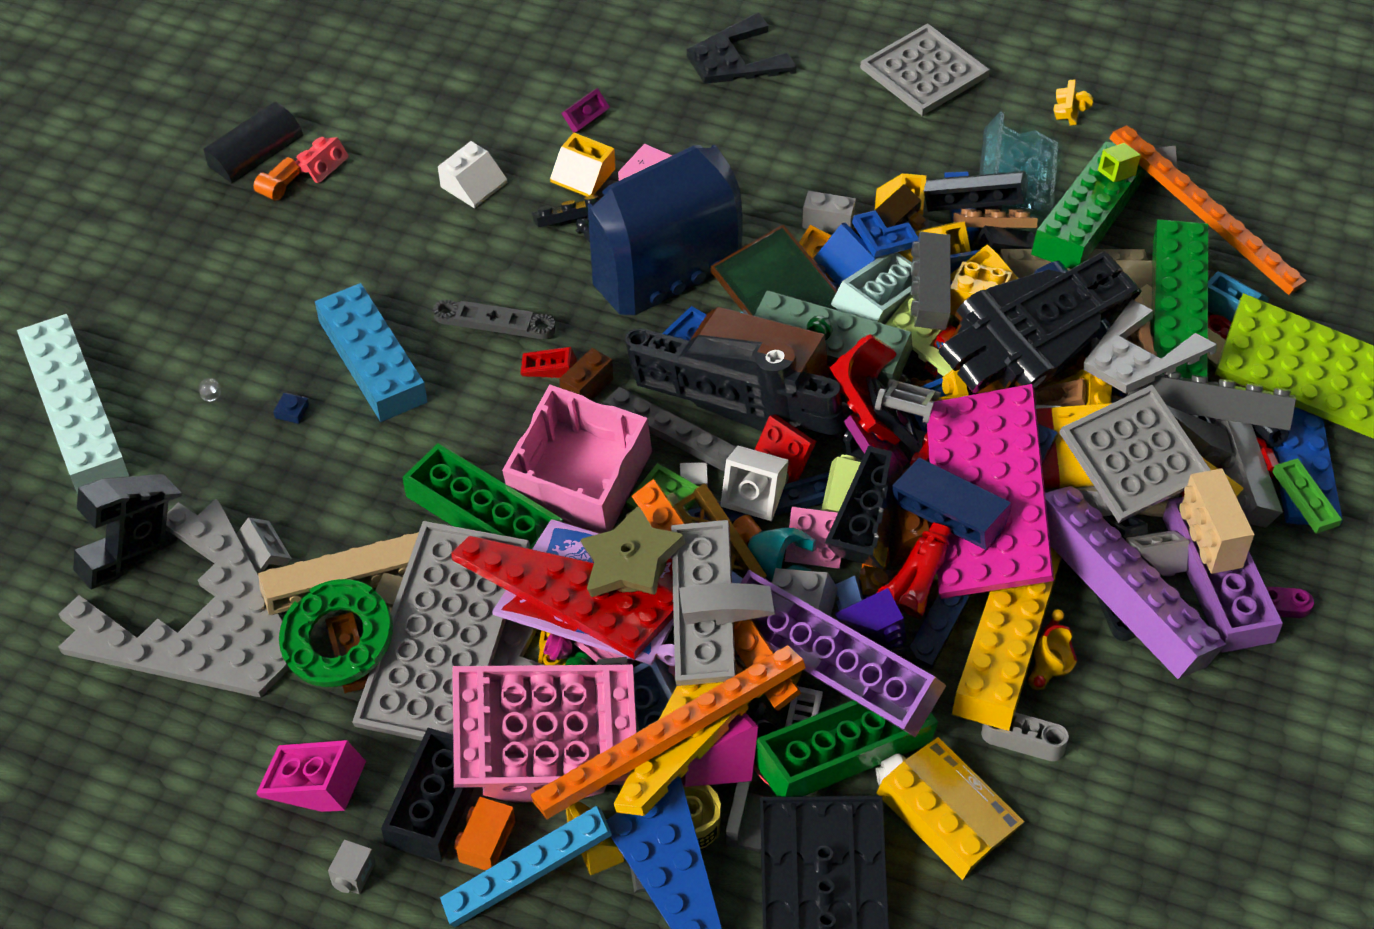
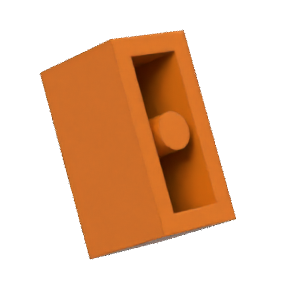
(485, 833)

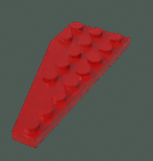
(560, 587)

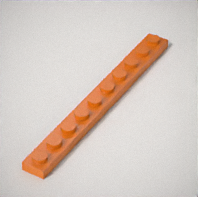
(1211, 212)
(747, 638)
(667, 732)

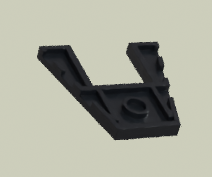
(720, 62)

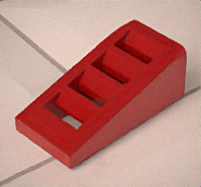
(564, 359)

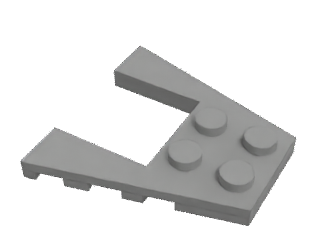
(1129, 365)

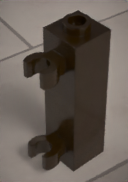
(900, 208)

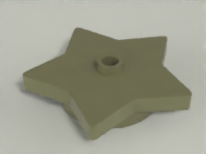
(630, 556)

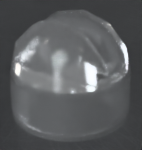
(209, 389)

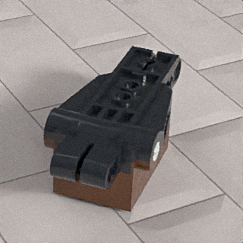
(1035, 324)
(743, 371)

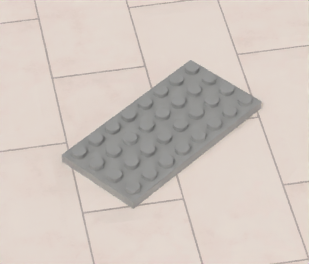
(438, 623)

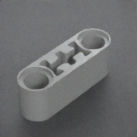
(1025, 734)

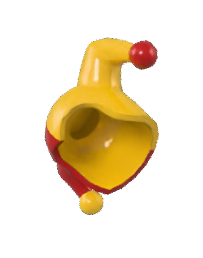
(1052, 653)

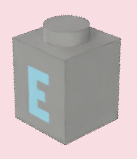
(351, 867)

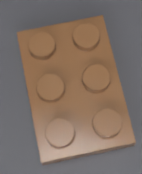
(994, 217)

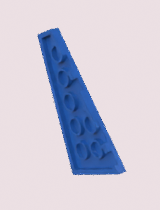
(668, 860)

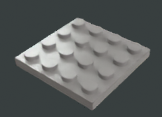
(924, 69)
(1134, 452)

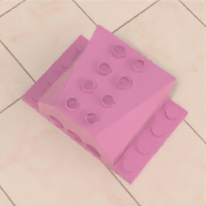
(536, 723)

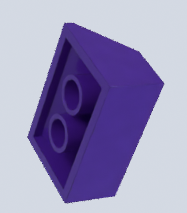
(876, 619)

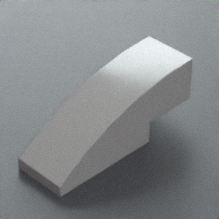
(725, 602)

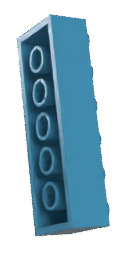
(371, 352)

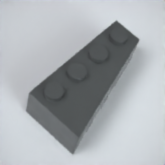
(931, 280)

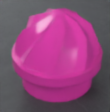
(558, 647)

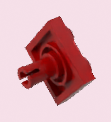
(786, 442)

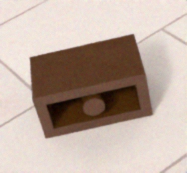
(588, 375)

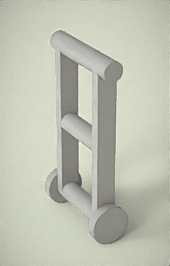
(907, 398)

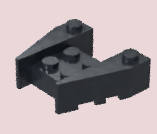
(134, 521)

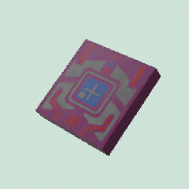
(867, 439)

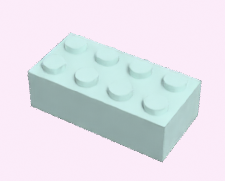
(876, 289)

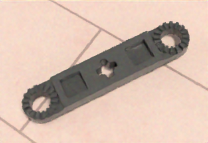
(508, 321)

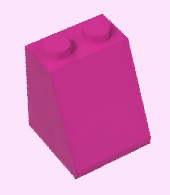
(729, 758)

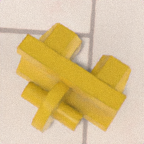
(1071, 102)

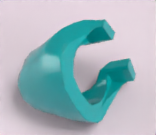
(770, 545)

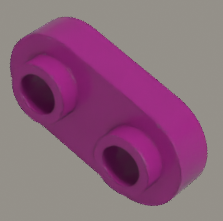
(1287, 601)

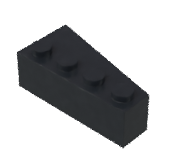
(868, 511)

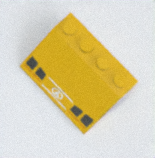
(948, 806)

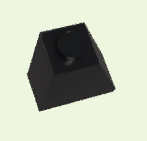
(1003, 238)

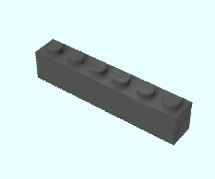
(1225, 400)

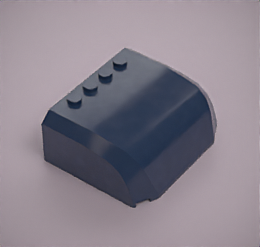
(664, 229)

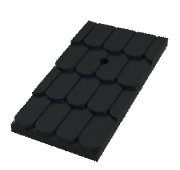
(823, 863)

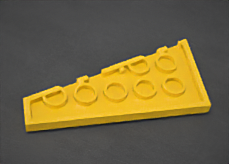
(650, 780)

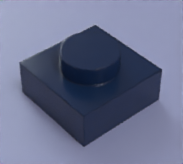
(291, 408)

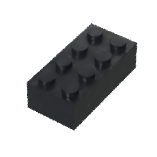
(427, 801)

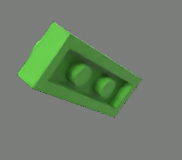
(1307, 495)

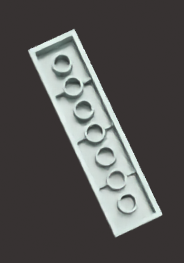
(72, 402)

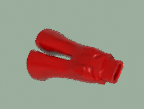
(914, 580)

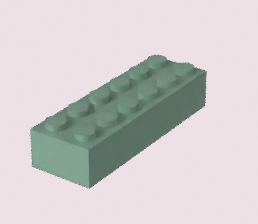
(846, 330)

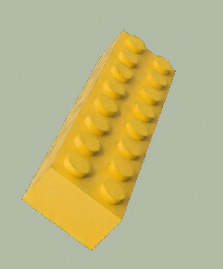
(1003, 652)

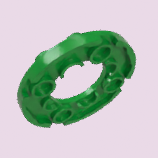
(360, 659)

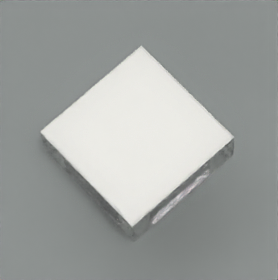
(694, 472)

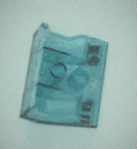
(1029, 152)

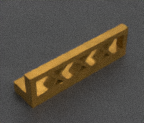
(714, 512)

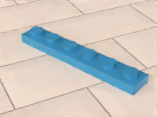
(525, 866)

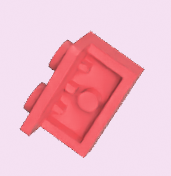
(322, 158)

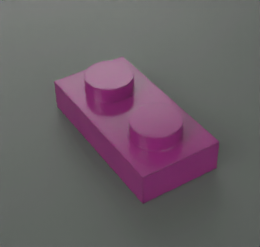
(585, 110)

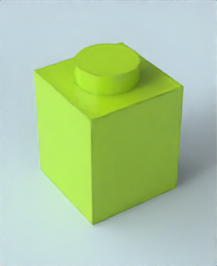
(1119, 162)

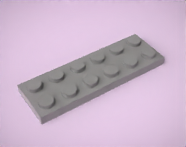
(702, 649)

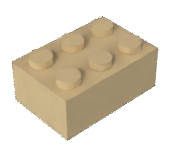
(1216, 521)

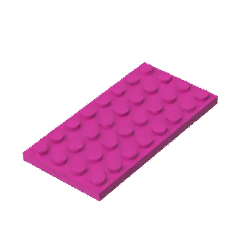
(997, 447)

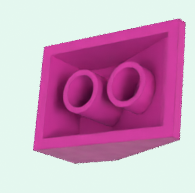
(313, 775)

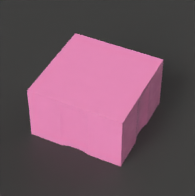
(579, 459)

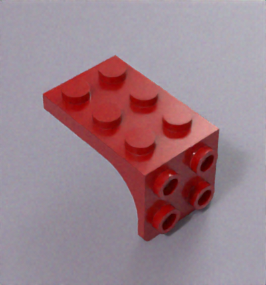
(851, 369)

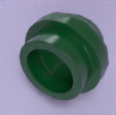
(821, 325)

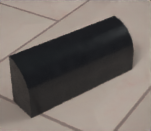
(253, 142)
(976, 191)

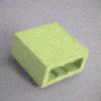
(839, 481)

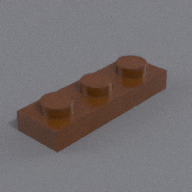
(343, 637)

